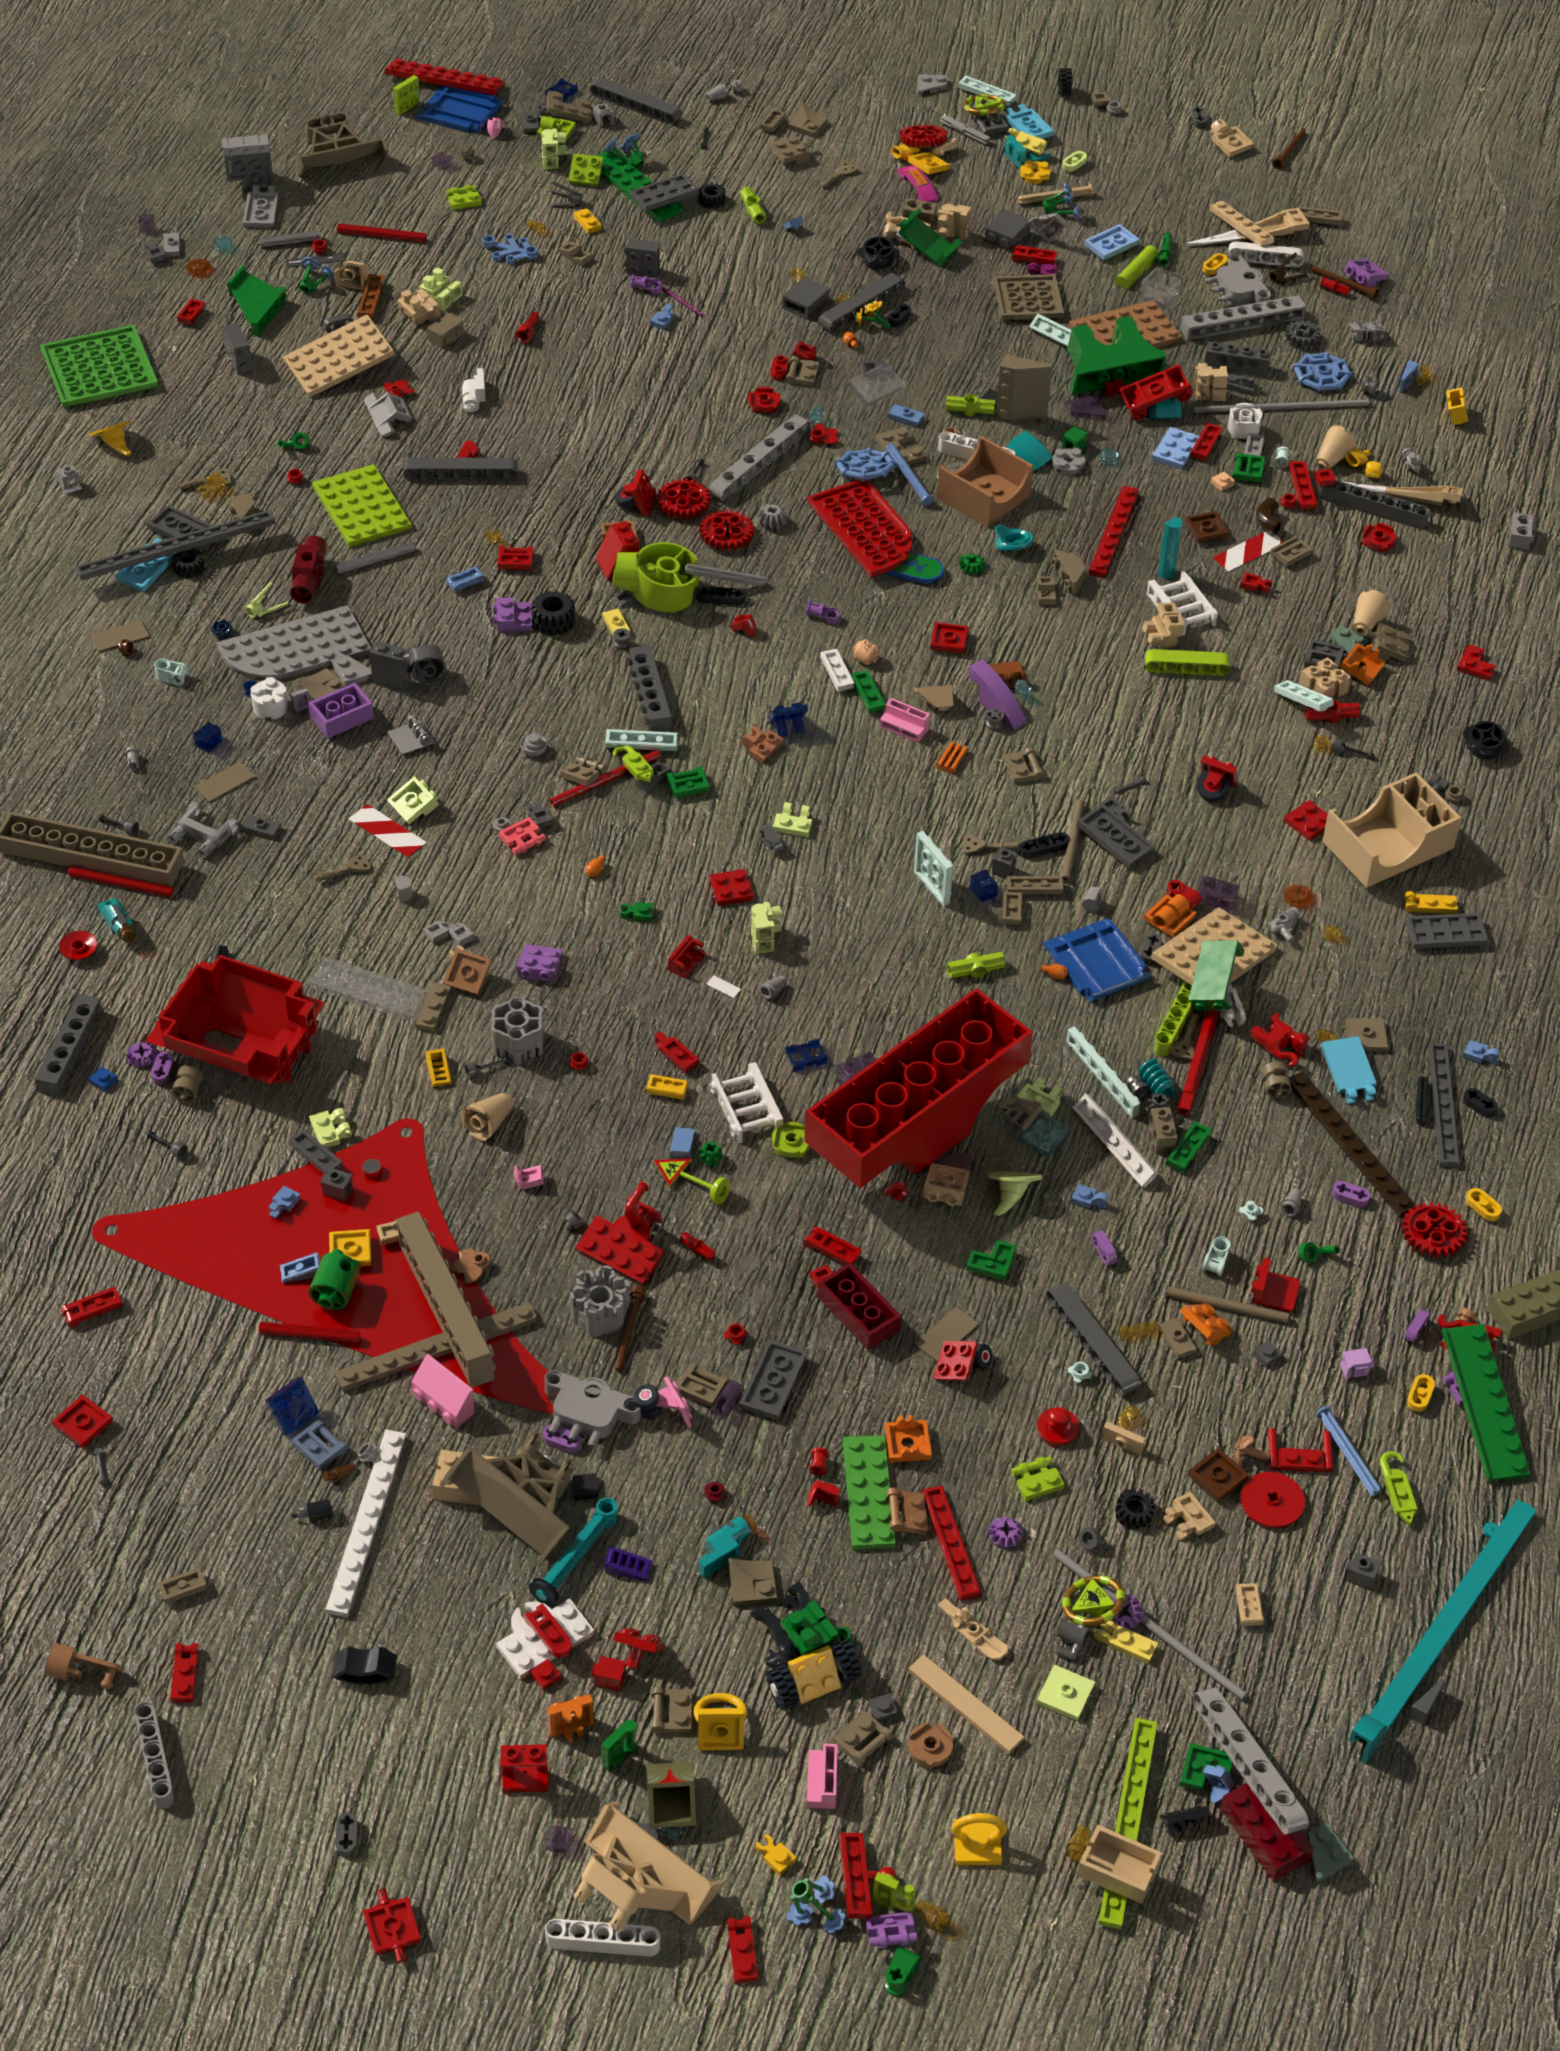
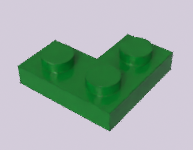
(993, 1265)
(1196, 1761)

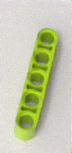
(1187, 662)
(1174, 1022)

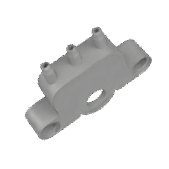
(1236, 285)
(587, 1415)

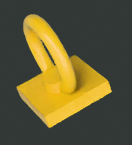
(720, 1726)
(978, 1839)

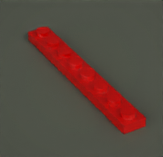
(1113, 532)

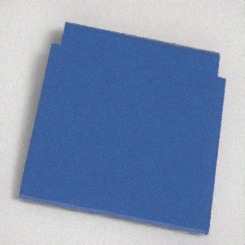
(460, 109)
(1098, 960)

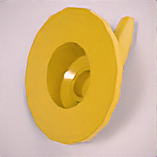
(114, 437)

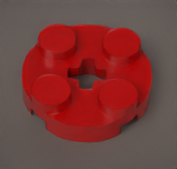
(769, 405)
(1372, 539)

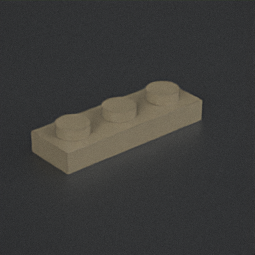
(1321, 215)
(1035, 884)
(433, 1007)

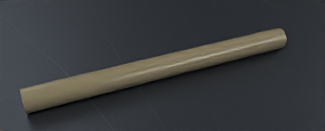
(1073, 839)
(1227, 1304)

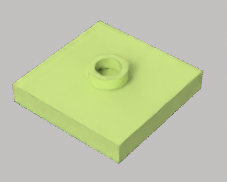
(1065, 1692)

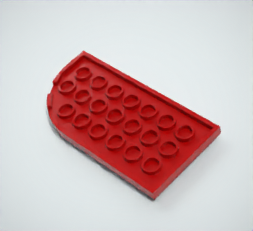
(864, 525)

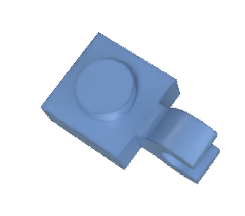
(662, 319)
(1478, 1052)
(1088, 1196)
(283, 1200)

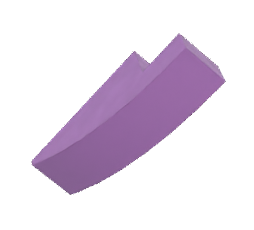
(996, 694)

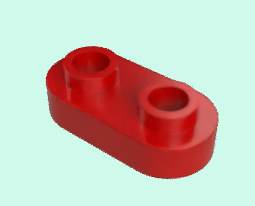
(779, 368)

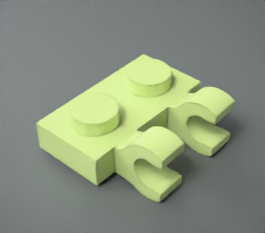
(791, 824)
(1035, 1093)
(324, 1127)

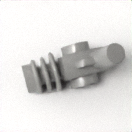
(1411, 460)
(1284, 922)

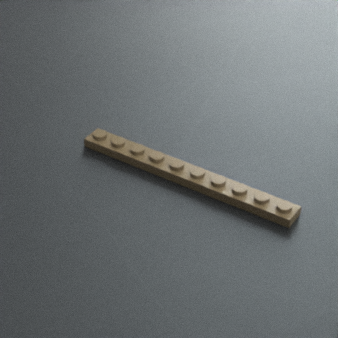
(434, 1346)

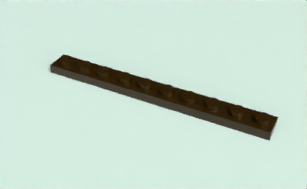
(1351, 1144)

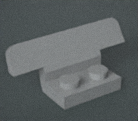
(385, 410)

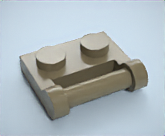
(807, 374)
(1018, 769)
(699, 1389)
(679, 1710)
(857, 1733)

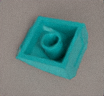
(1166, 409)
(1030, 449)

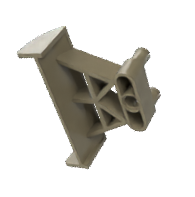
(336, 150)
(518, 1491)

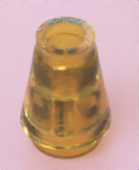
(1078, 1843)
(933, 1915)

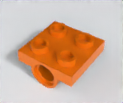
(1171, 914)

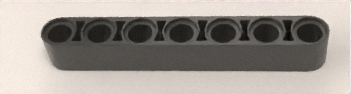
(636, 101)
(848, 309)
(460, 468)
(1375, 503)
(1093, 1339)

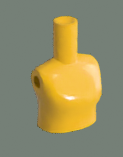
(903, 151)
(1357, 457)

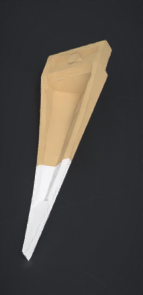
(1279, 224)
(1430, 495)

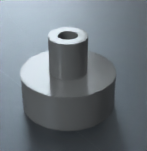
(574, 1220)
(1090, 1538)

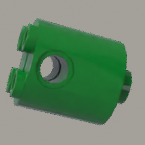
(334, 1280)

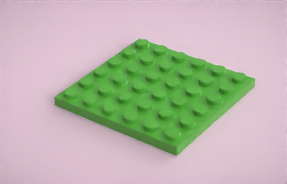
(98, 366)

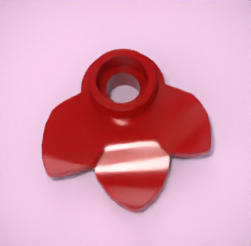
(398, 388)
(824, 435)

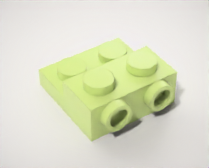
(413, 800)

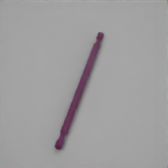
(682, 301)

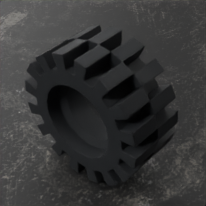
(1064, 81)
(712, 195)
(188, 569)
(1129, 1517)

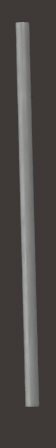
(1281, 406)
(1156, 1629)

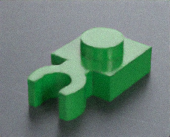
(639, 911)

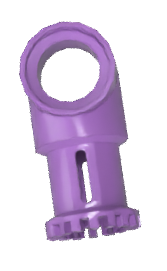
(646, 283)
(823, 612)

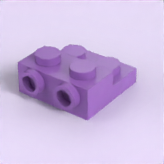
(1365, 272)
(512, 615)
(539, 962)

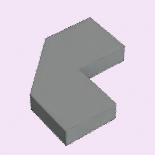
(457, 932)

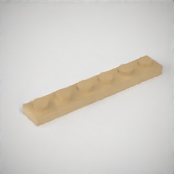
(1241, 223)

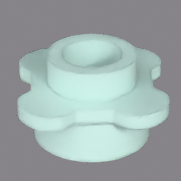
(1250, 1215)
(1080, 1367)

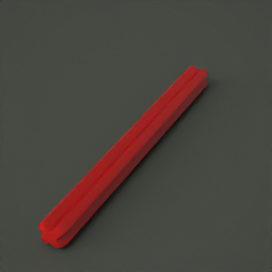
(381, 232)
(121, 881)

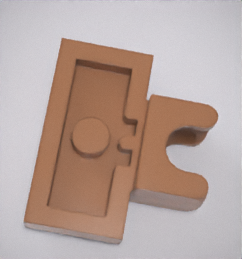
(761, 744)

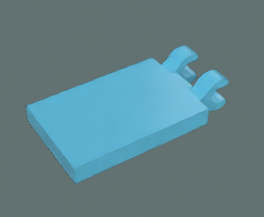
(1028, 122)
(144, 574)
(1349, 1068)

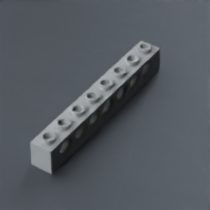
(1243, 317)

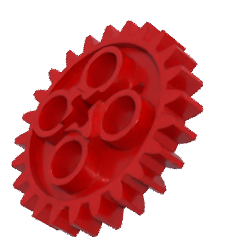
(923, 135)
(683, 498)
(714, 530)
(1442, 1240)

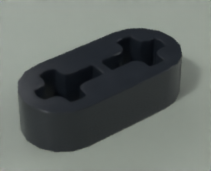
(899, 315)
(1480, 1102)

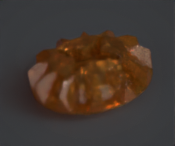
(203, 266)
(1304, 899)

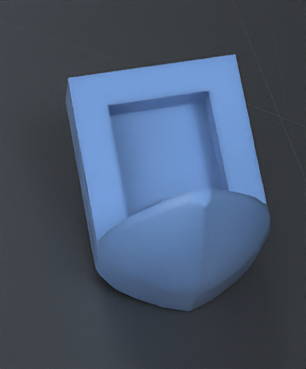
(1220, 1782)

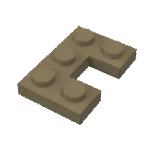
(579, 112)
(897, 437)

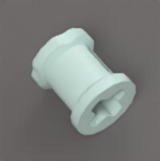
(1283, 454)

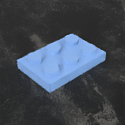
(1111, 242)
(1175, 448)

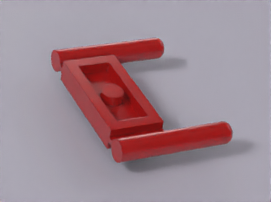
(1301, 1459)

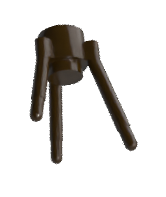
(1279, 273)

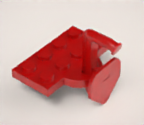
(626, 1241)

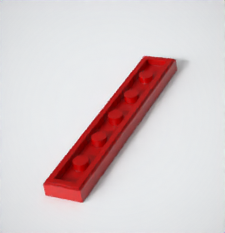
(951, 1543)

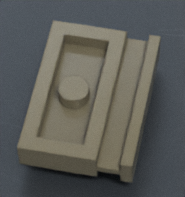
(1291, 551)

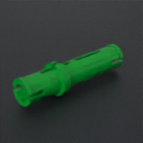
(1165, 252)

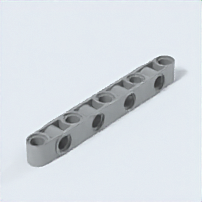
(759, 457)
(1251, 1761)

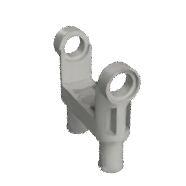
(211, 838)

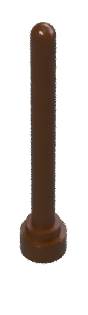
(1279, 161)
(1371, 292)
(637, 1295)

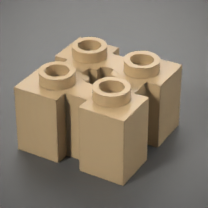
(1325, 679)

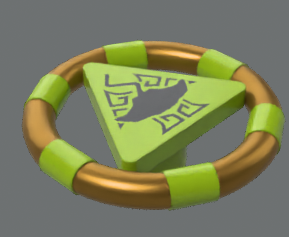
(983, 104)
(1093, 1601)

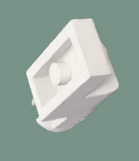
(473, 392)
(1236, 1011)

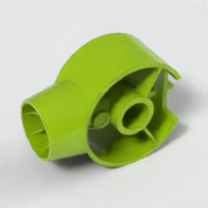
(657, 576)

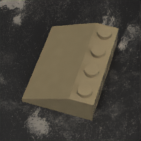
(1023, 389)

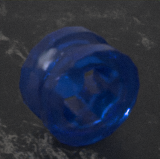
(247, 687)

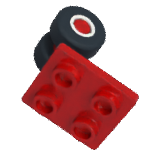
(957, 1360)

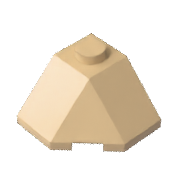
(352, 275)
(937, 696)

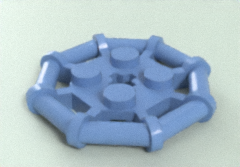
(1330, 371)
(865, 464)

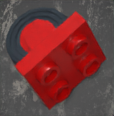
(638, 493)
(1215, 778)

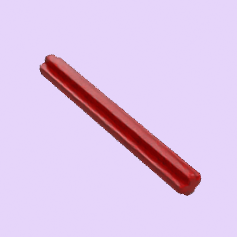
(309, 1332)

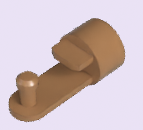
(61, 1661)

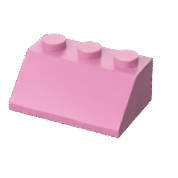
(443, 1392)

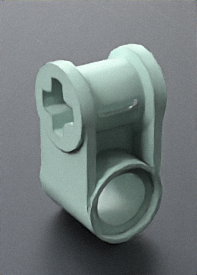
(169, 671)
(1216, 1259)

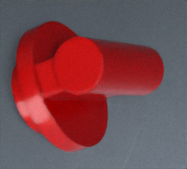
(897, 1190)

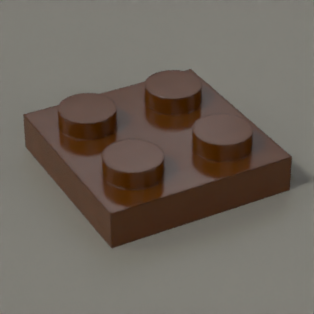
(1206, 526)
(1218, 1474)

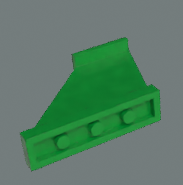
(256, 299)

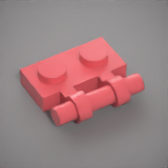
(519, 832)

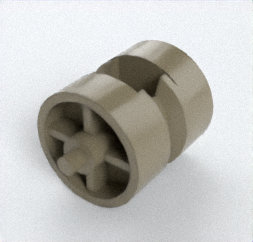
(1276, 1079)
(187, 1083)

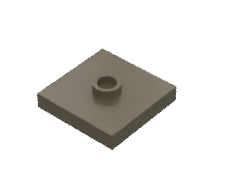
(1370, 1031)

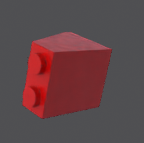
(618, 539)

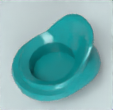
(1012, 539)

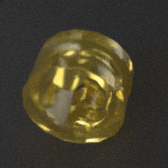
(1318, 743)

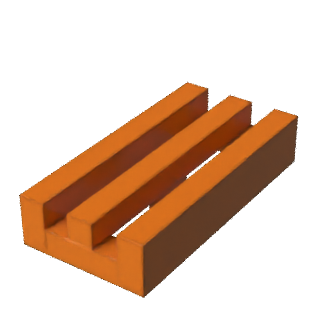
(963, 750)

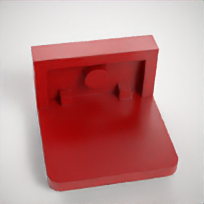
(1274, 1289)

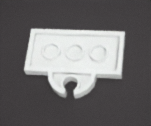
(524, 1648)

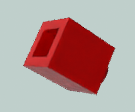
(609, 1673)

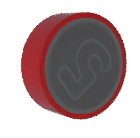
(371, 1168)

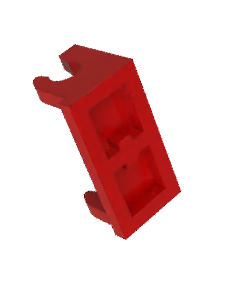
(686, 957)

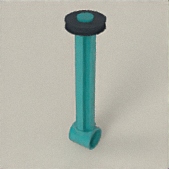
(546, 1589)

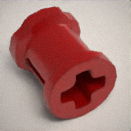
(819, 1460)

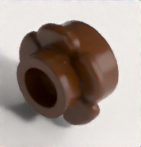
(126, 647)

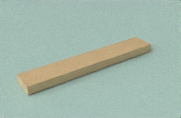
(966, 1704)

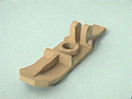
(981, 1637)

